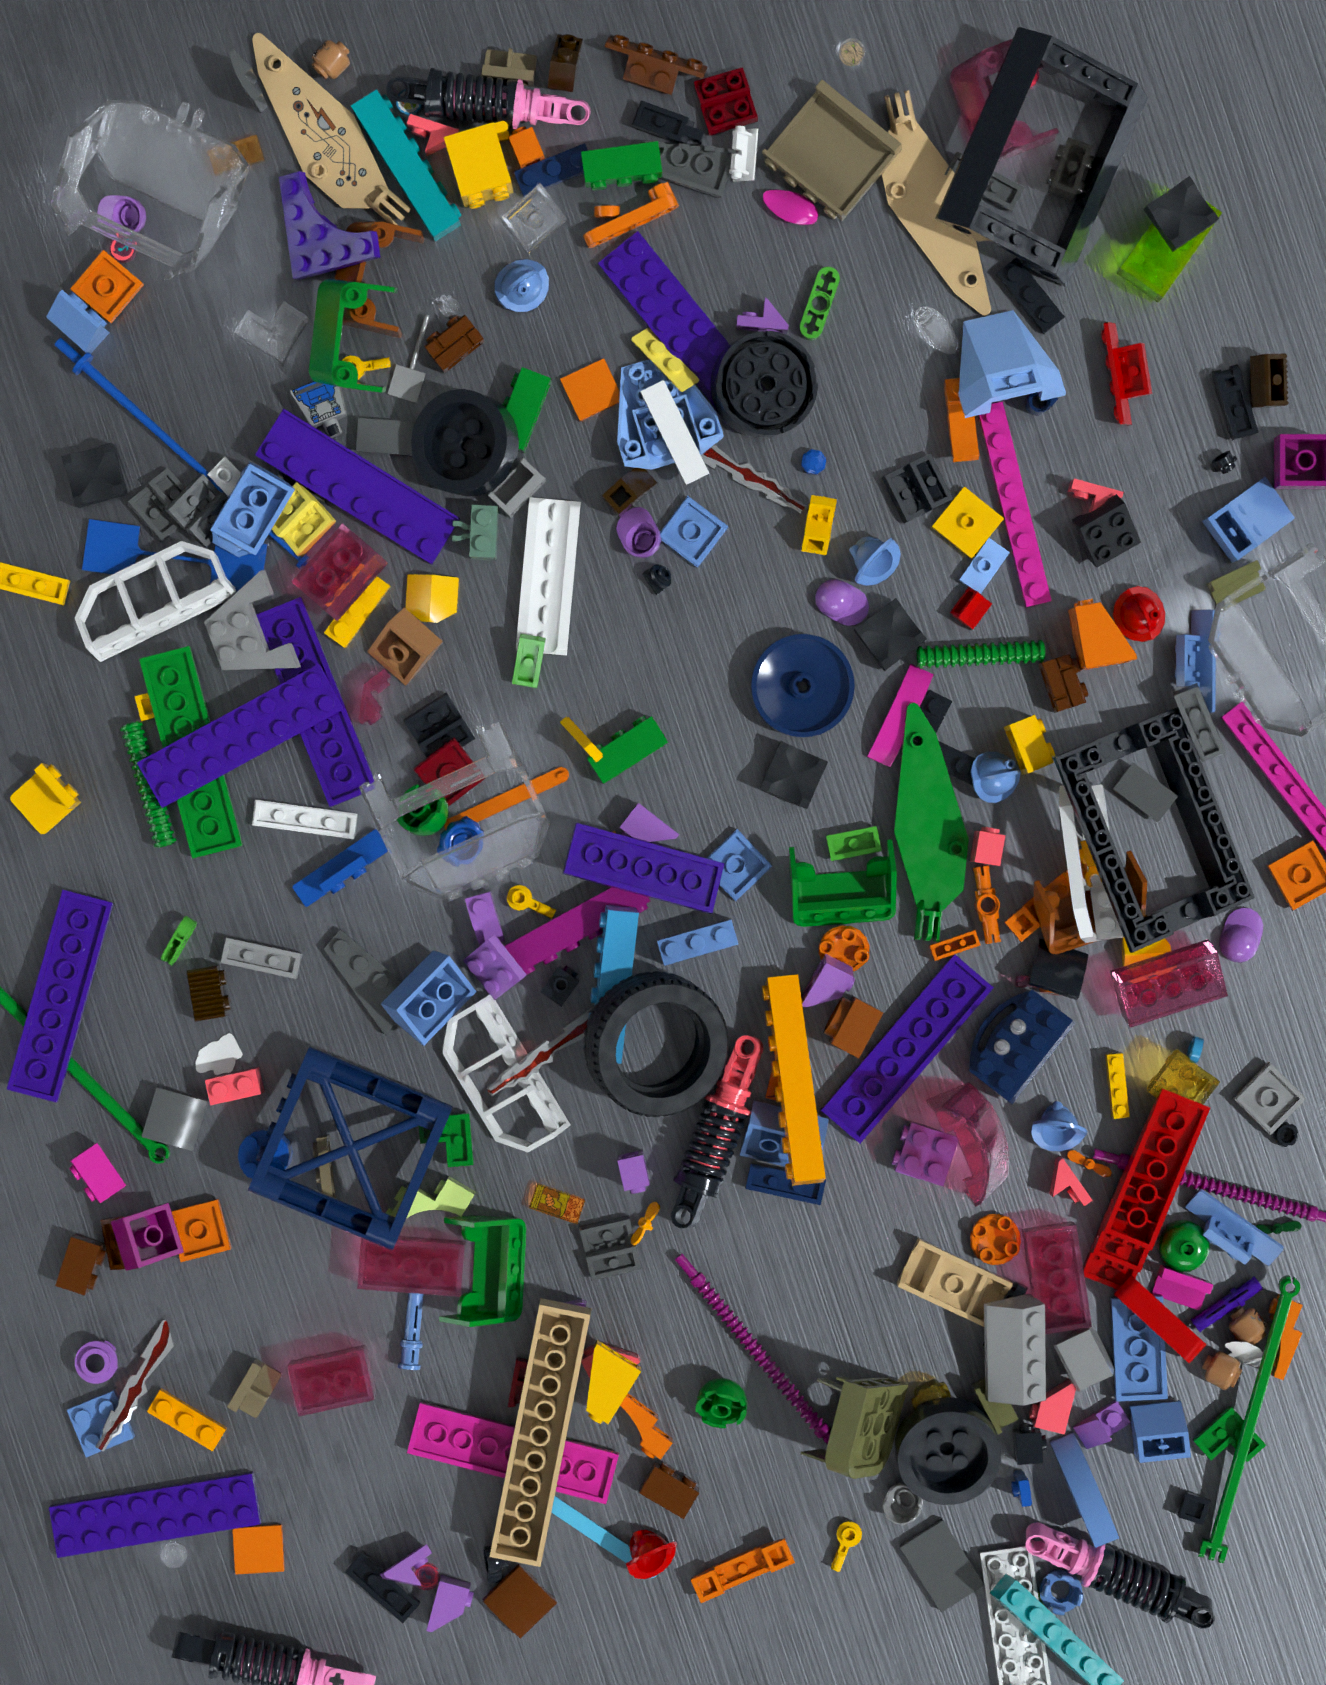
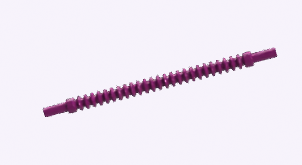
(1310, 1213)
(698, 1280)

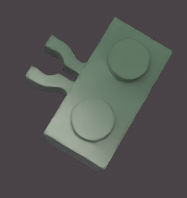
(482, 533)

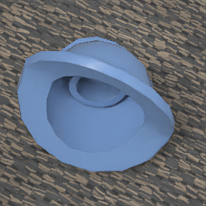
(521, 285)
(874, 559)
(994, 776)
(1057, 1129)

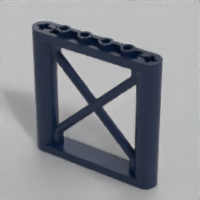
(278, 1187)

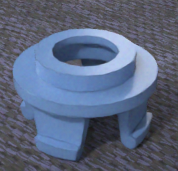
(1063, 1605)

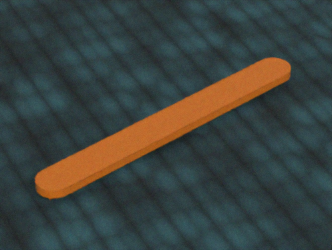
(512, 796)

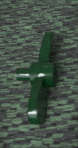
(1277, 1228)

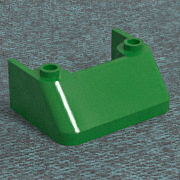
(326, 338)
(845, 895)
(496, 1270)

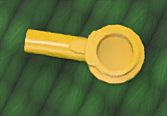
(363, 366)
(520, 898)
(848, 1535)

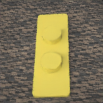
(668, 364)

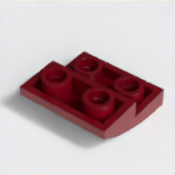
(725, 101)

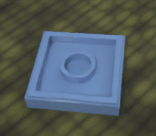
(692, 531)
(742, 864)

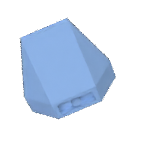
(1002, 363)
(637, 431)

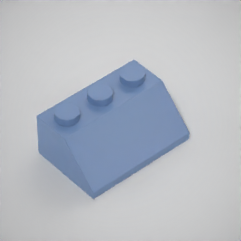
(429, 997)
(764, 1135)

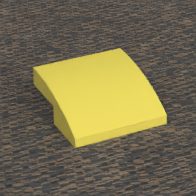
(302, 521)

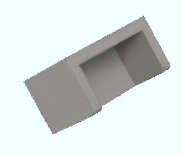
(517, 488)

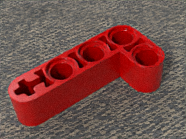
(1160, 1319)

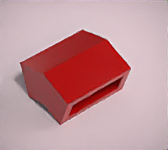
(970, 608)

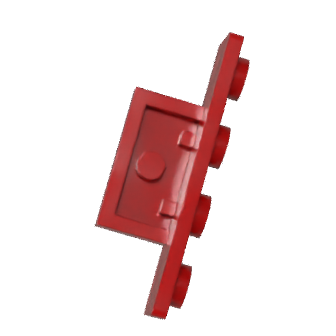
(1128, 372)

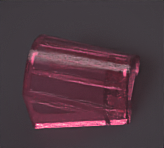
(978, 1135)

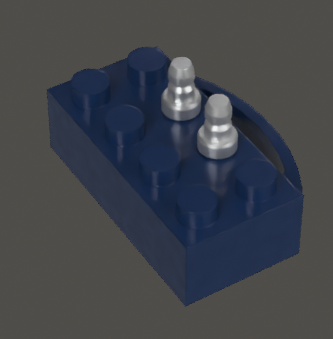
(1018, 1044)

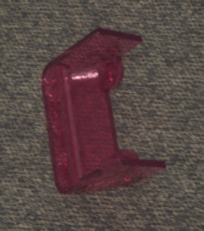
(971, 88)

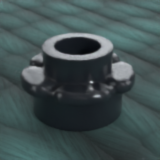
(1224, 462)
(1290, 1139)

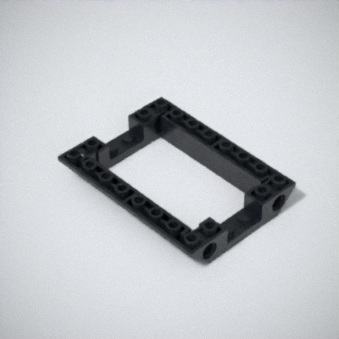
(962, 200)
(1197, 809)

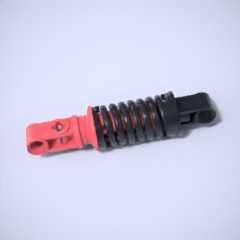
(718, 1135)

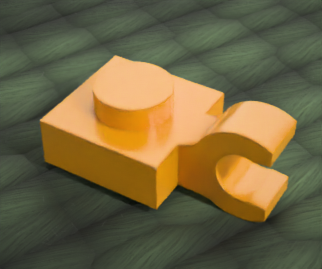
(1086, 857)

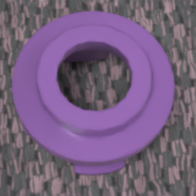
(107, 1351)

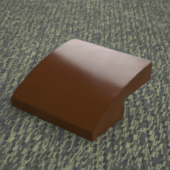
(519, 1601)

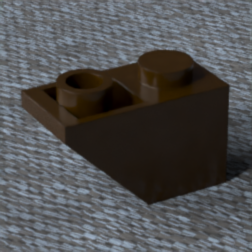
(565, 62)
(628, 490)

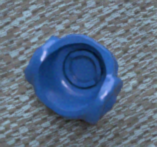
(458, 832)

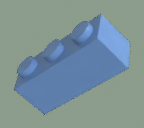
(697, 942)

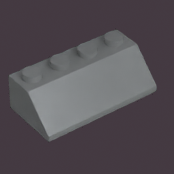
(1015, 1350)

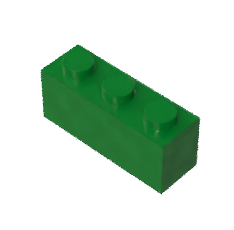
(622, 165)
(526, 402)
(628, 748)

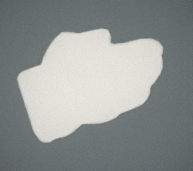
(219, 1056)
(1245, 1353)

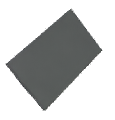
(384, 436)
(1145, 792)

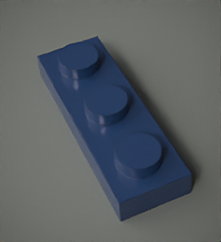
(551, 170)
(774, 1182)

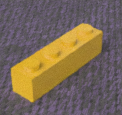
(1117, 1085)

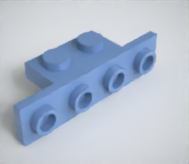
(1195, 659)
(1232, 1231)

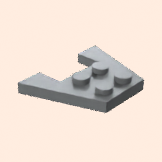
(238, 633)

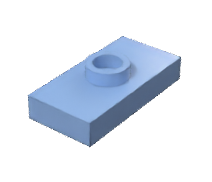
(984, 566)

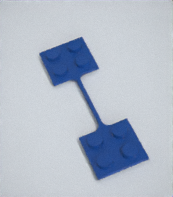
(115, 547)

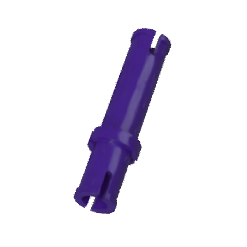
(1251, 1286)

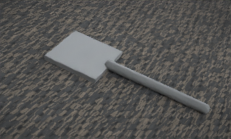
(406, 381)

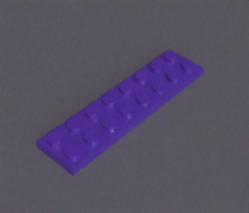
(666, 308)
(240, 735)
(333, 742)
(60, 996)
(907, 1048)
(155, 1514)

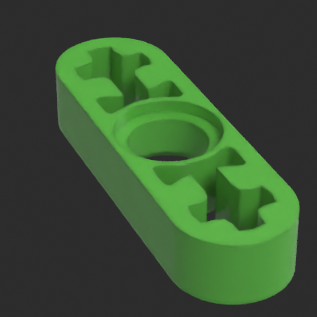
(806, 319)

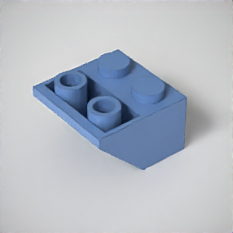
(80, 326)
(1159, 1431)

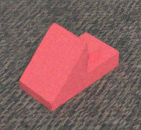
(422, 127)
(1098, 493)
(1063, 1178)

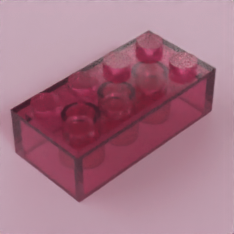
(1169, 983)
(413, 1266)
(1057, 1275)

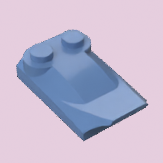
(250, 511)

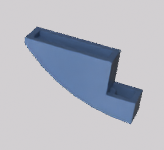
(1084, 1490)

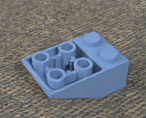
(1248, 520)

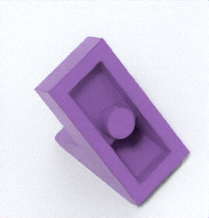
(769, 322)
(1101, 1425)
(402, 1570)

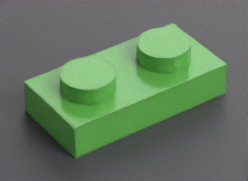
(528, 660)
(853, 843)

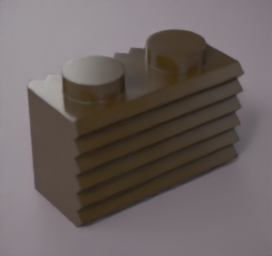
(1269, 380)
(208, 992)

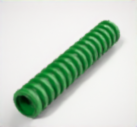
(981, 654)
(157, 816)

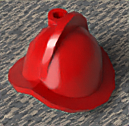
(1139, 614)
(649, 1554)

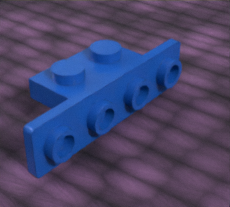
(340, 868)

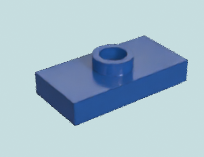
(1021, 1488)

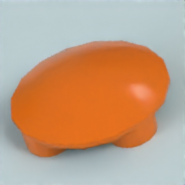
(845, 945)
(995, 1239)

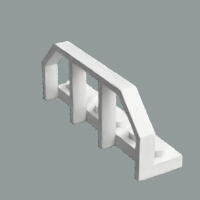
(160, 620)
(1104, 916)
(511, 1051)

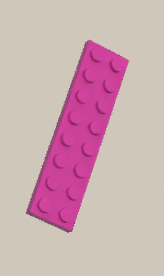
(486, 1448)

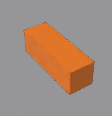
(954, 945)

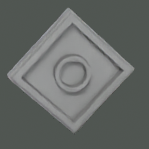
(1269, 1098)

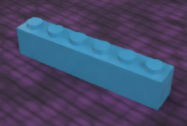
(616, 955)

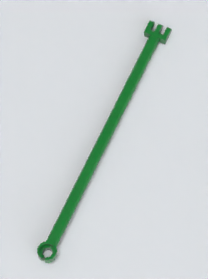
(95, 1089)
(1249, 1424)

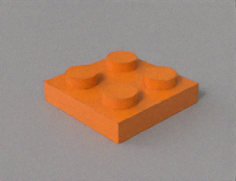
(107, 286)
(1300, 875)
(201, 1230)

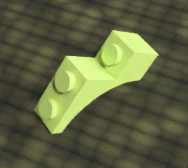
(451, 1197)

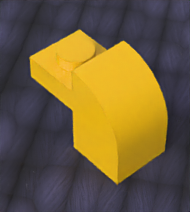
(818, 525)

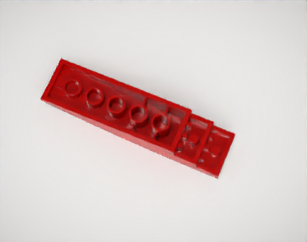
(1145, 1189)

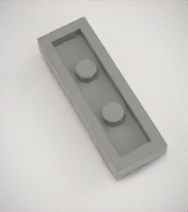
(261, 958)

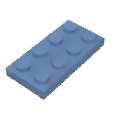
(1137, 1356)

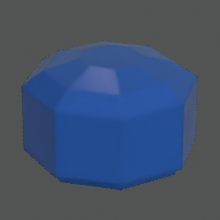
(813, 462)

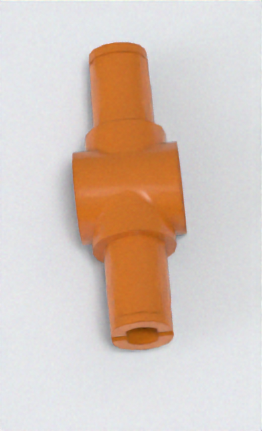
(984, 890)

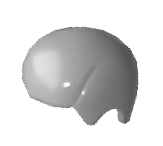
(901, 1504)

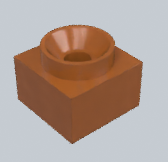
(852, 1025)

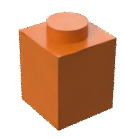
(526, 146)

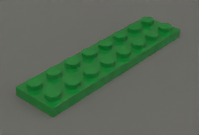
(178, 711)

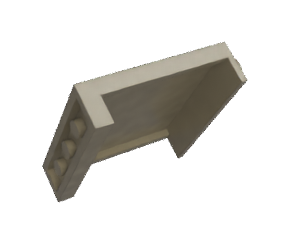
(832, 152)

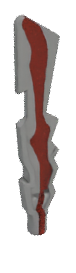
(751, 479)
(541, 1055)
(135, 1387)

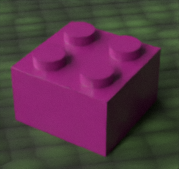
(1300, 461)
(147, 1236)

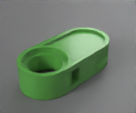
(178, 940)

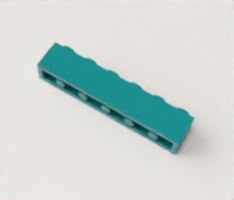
(406, 165)
(1053, 1633)

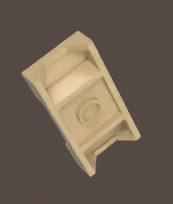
(951, 1281)

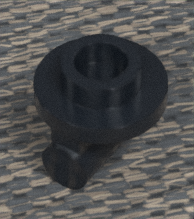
(658, 578)

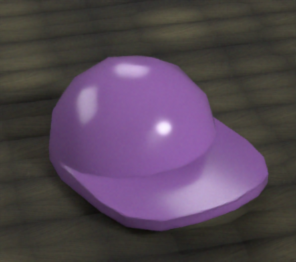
(123, 211)
(638, 532)
(842, 602)
(1241, 935)

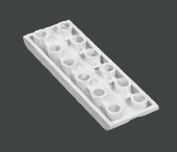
(549, 572)
(1017, 1651)

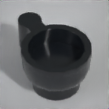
(493, 1566)

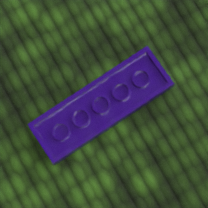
(643, 868)

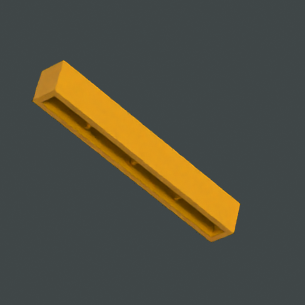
(794, 1080)

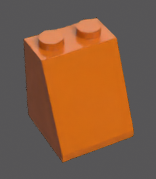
(1097, 637)

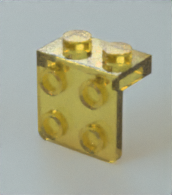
(1183, 1078)

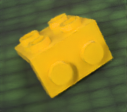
(45, 798)

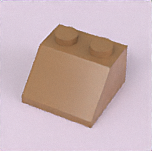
(404, 646)

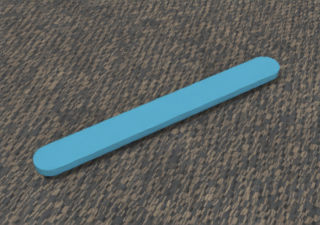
(591, 1530)

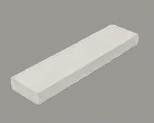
(674, 432)
(304, 819)

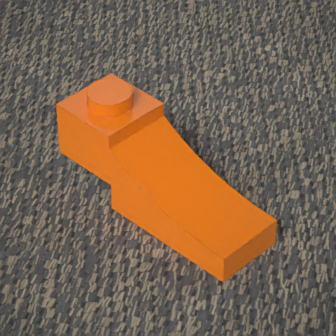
(961, 429)
(1289, 1339)
(653, 1440)

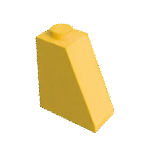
(609, 1382)

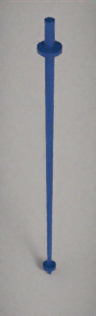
(83, 364)

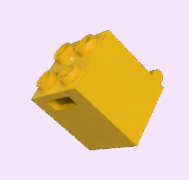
(480, 163)

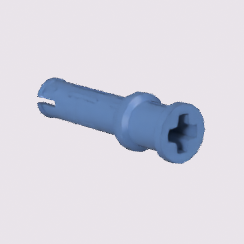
(411, 1343)

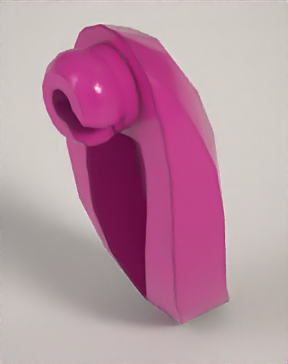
(791, 206)

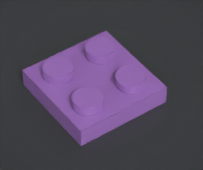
(494, 967)

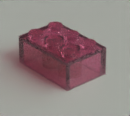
(339, 572)
(332, 1380)

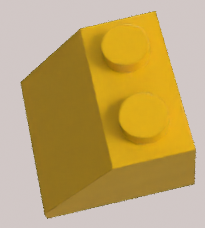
(1029, 744)

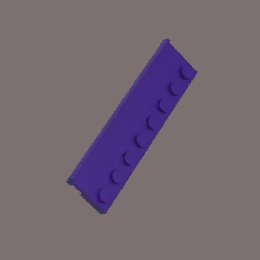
(357, 486)

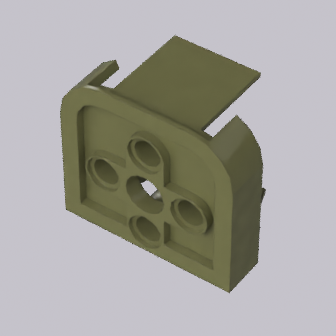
(862, 1425)

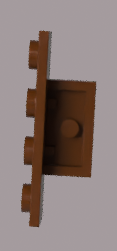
(652, 67)

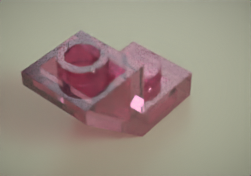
(370, 707)

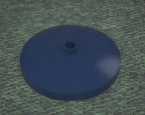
(809, 661)

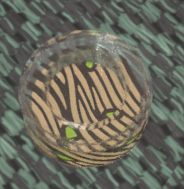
(852, 52)

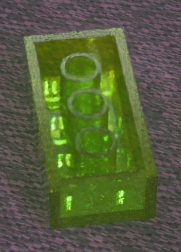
(1154, 266)

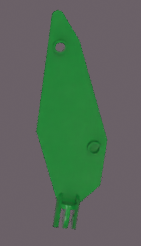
(928, 826)

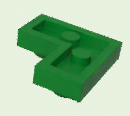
(457, 1138)
(1225, 1431)

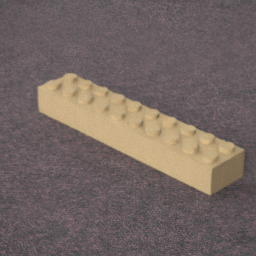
(540, 1432)

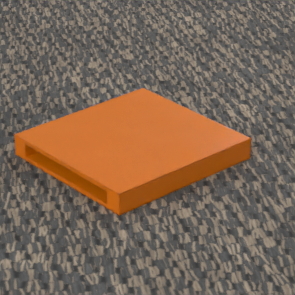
(591, 389)
(258, 1549)

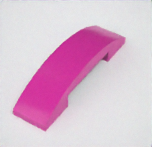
(892, 731)

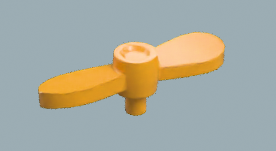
(645, 1223)

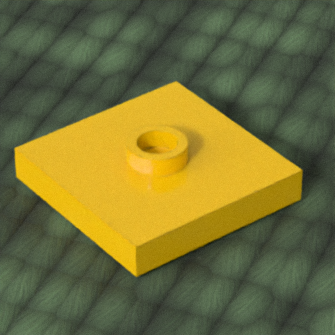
(967, 522)

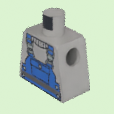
(321, 406)

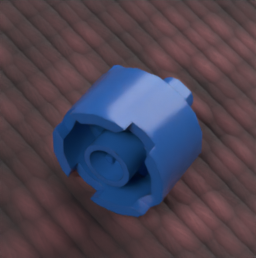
(250, 1147)

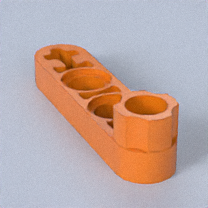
(662, 203)

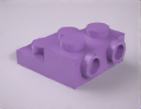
(925, 1153)

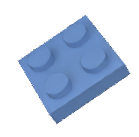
(89, 1419)

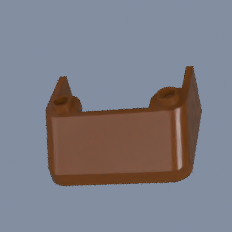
(364, 317)
(1058, 917)

